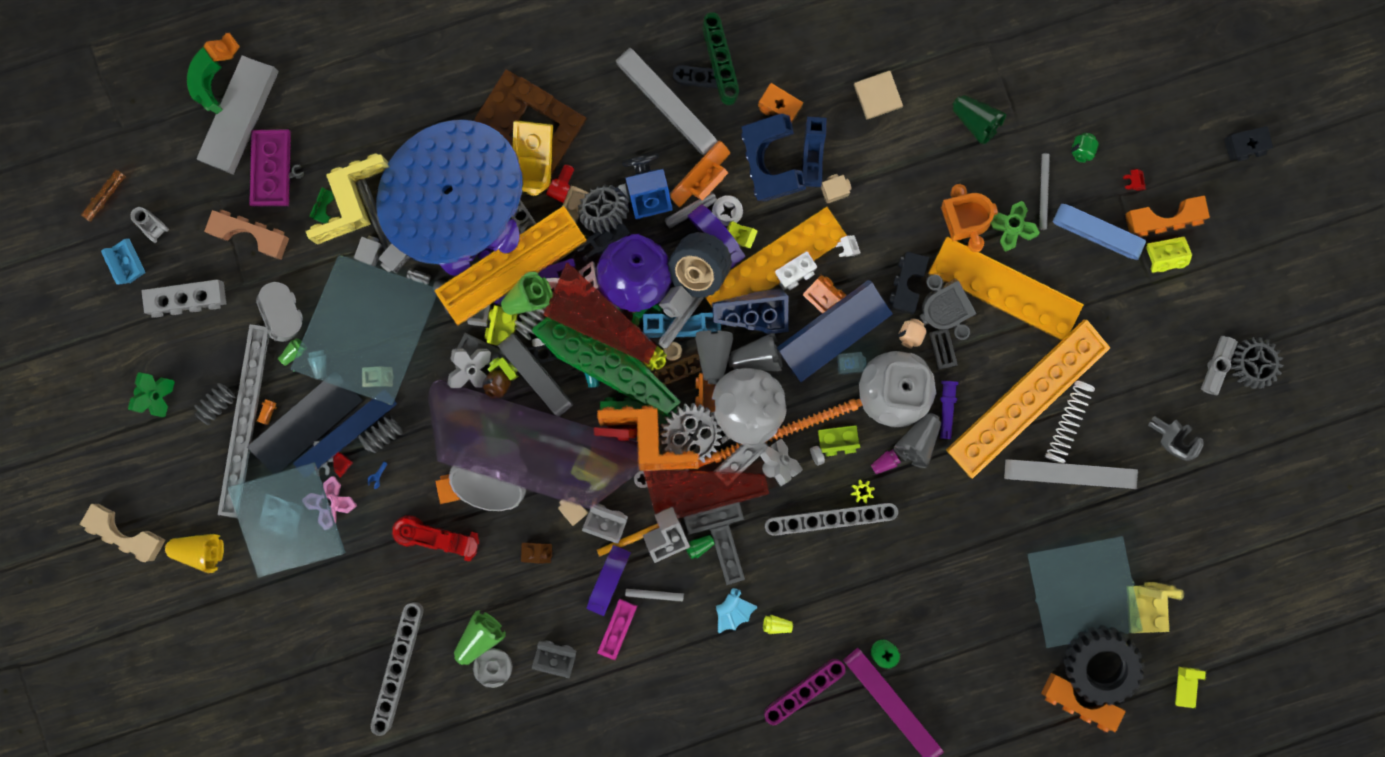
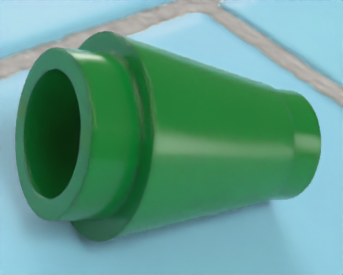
(699, 546)

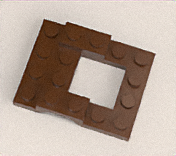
(509, 103)

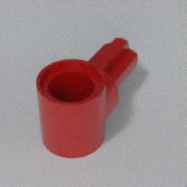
(559, 187)

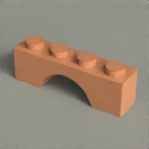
(224, 227)

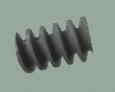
(214, 404)
(380, 435)

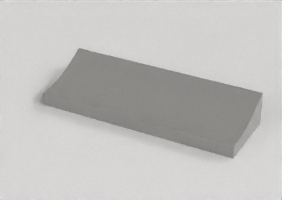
(240, 112)

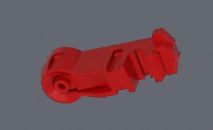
(411, 531)

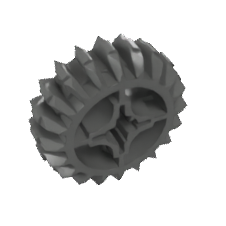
(600, 204)
(1260, 347)

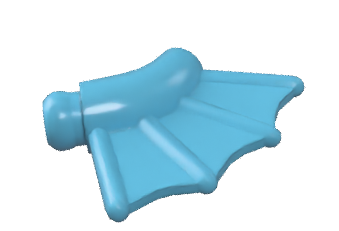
(733, 611)

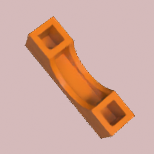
(1190, 211)
(1061, 691)

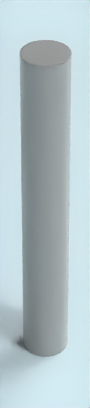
(654, 594)

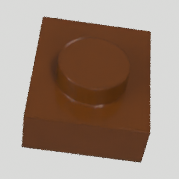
(536, 553)

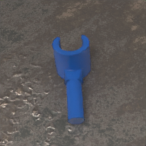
(376, 477)

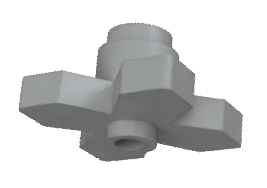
(468, 367)
(778, 463)

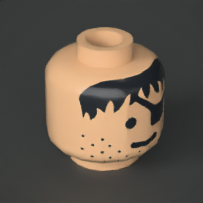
(912, 333)

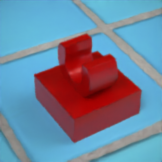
(1137, 180)

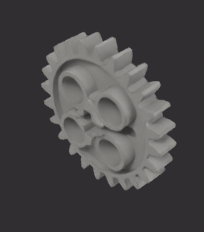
(676, 426)

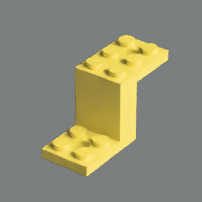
(348, 198)

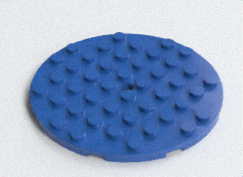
(471, 217)

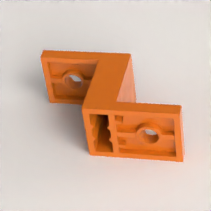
(648, 438)

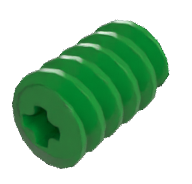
(890, 659)

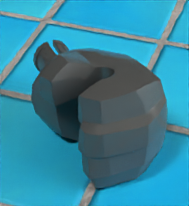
(1174, 438)

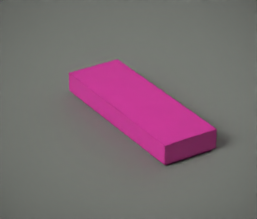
(617, 629)

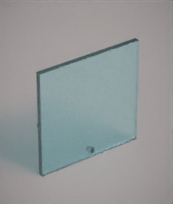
(286, 520)
(1084, 589)

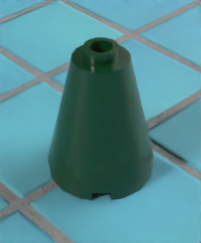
(978, 117)

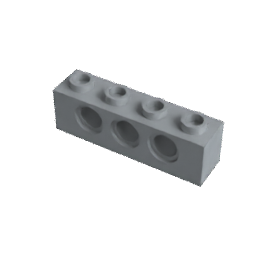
(153, 298)

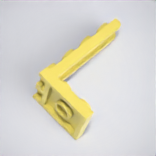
(1153, 605)

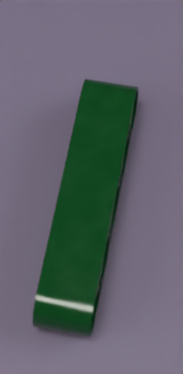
(720, 50)

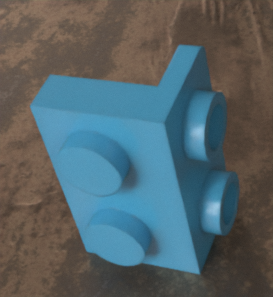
(123, 262)

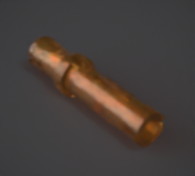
(88, 213)

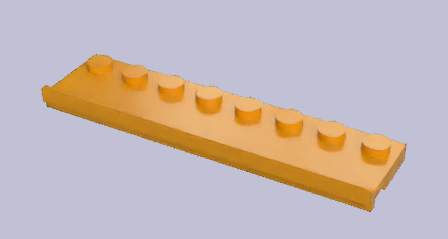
(500, 271)
(1007, 289)

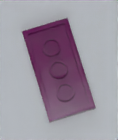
(270, 167)

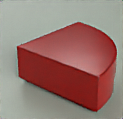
(341, 464)

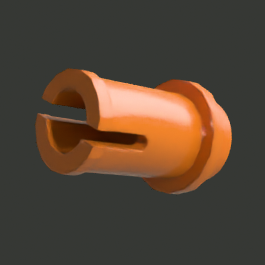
(266, 411)

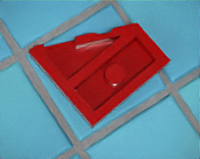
(622, 432)

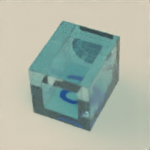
(851, 363)

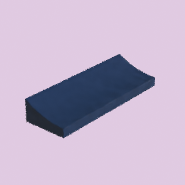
(834, 331)

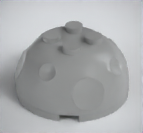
(749, 405)

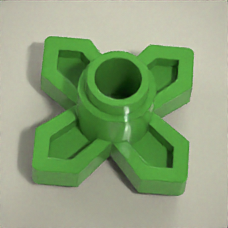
(1016, 217)

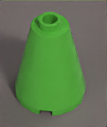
(527, 295)
(479, 636)

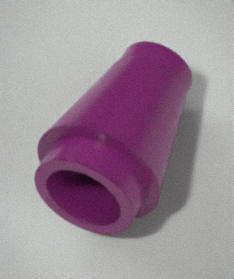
(886, 462)

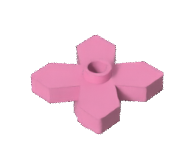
(340, 504)

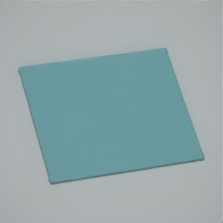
(364, 330)

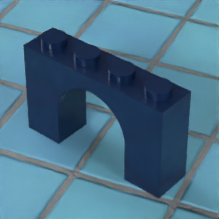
(756, 139)

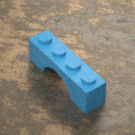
(657, 324)

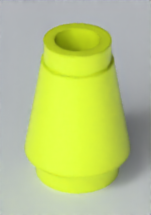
(777, 625)

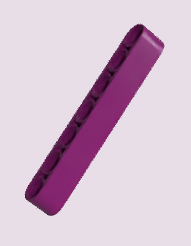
(892, 704)

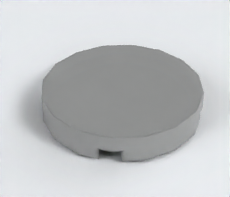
(493, 668)

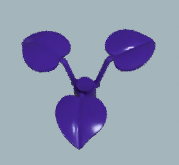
(505, 243)

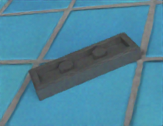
(471, 344)
(713, 518)
(727, 554)

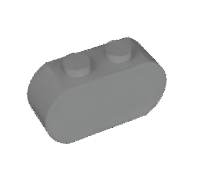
(279, 311)

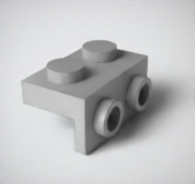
(605, 523)

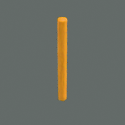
(627, 540)

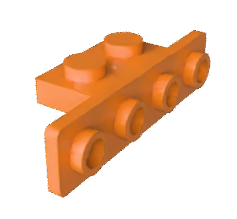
(703, 176)

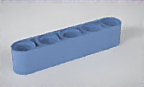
(1099, 231)

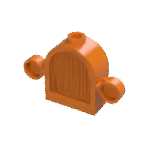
(968, 216)

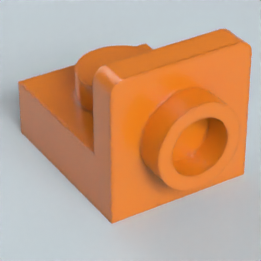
(222, 49)

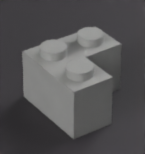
(668, 538)

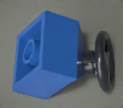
(647, 187)

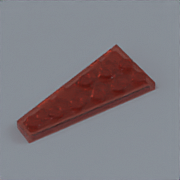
(591, 313)
(701, 491)

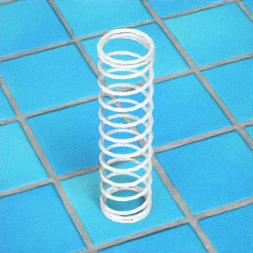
(1082, 385)

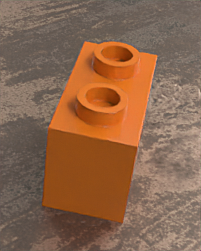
(774, 96)

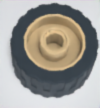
(700, 264)

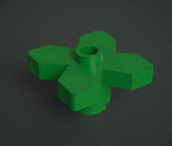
(150, 393)

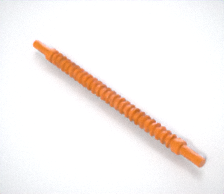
(851, 405)

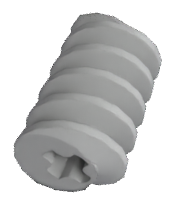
(529, 322)

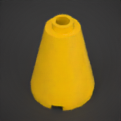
(197, 551)

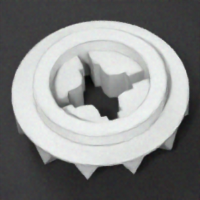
(729, 202)

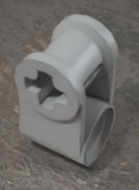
(150, 226)

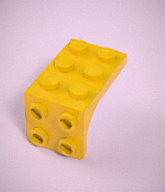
(534, 149)

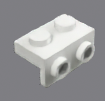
(795, 270)

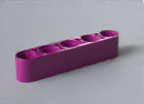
(799, 701)

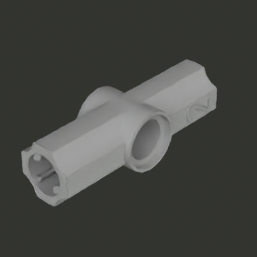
(1214, 376)

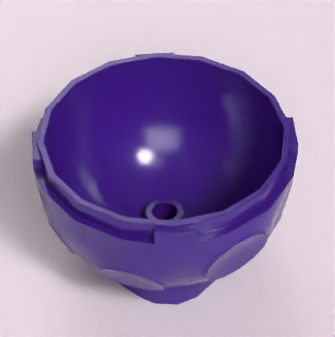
(632, 284)

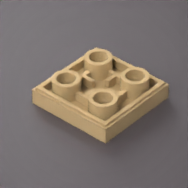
(878, 95)

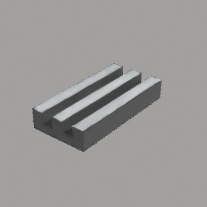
(942, 347)

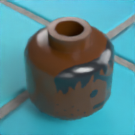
(496, 384)

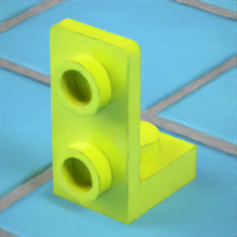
(1187, 686)

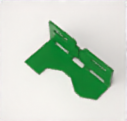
(321, 212)

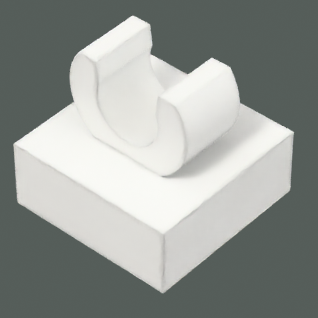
(850, 246)

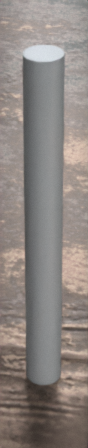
(1044, 191)

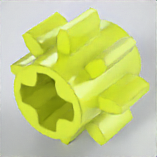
(658, 359)
(867, 489)

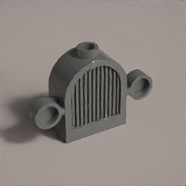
(947, 306)

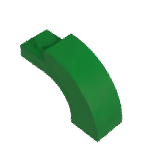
(199, 80)

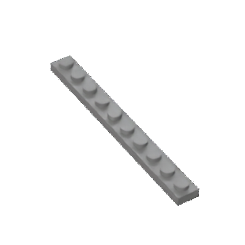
(244, 415)

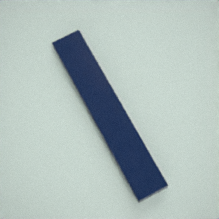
(345, 433)

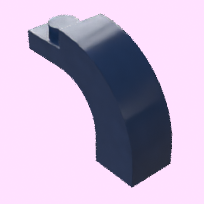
(813, 151)

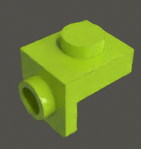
(508, 368)

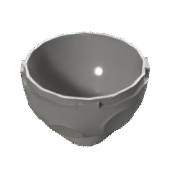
(883, 390)
(485, 491)

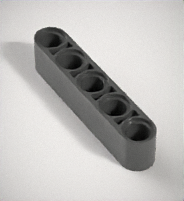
(535, 375)

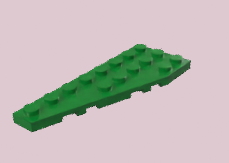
(606, 365)

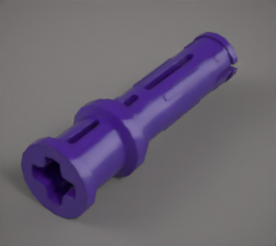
(948, 399)

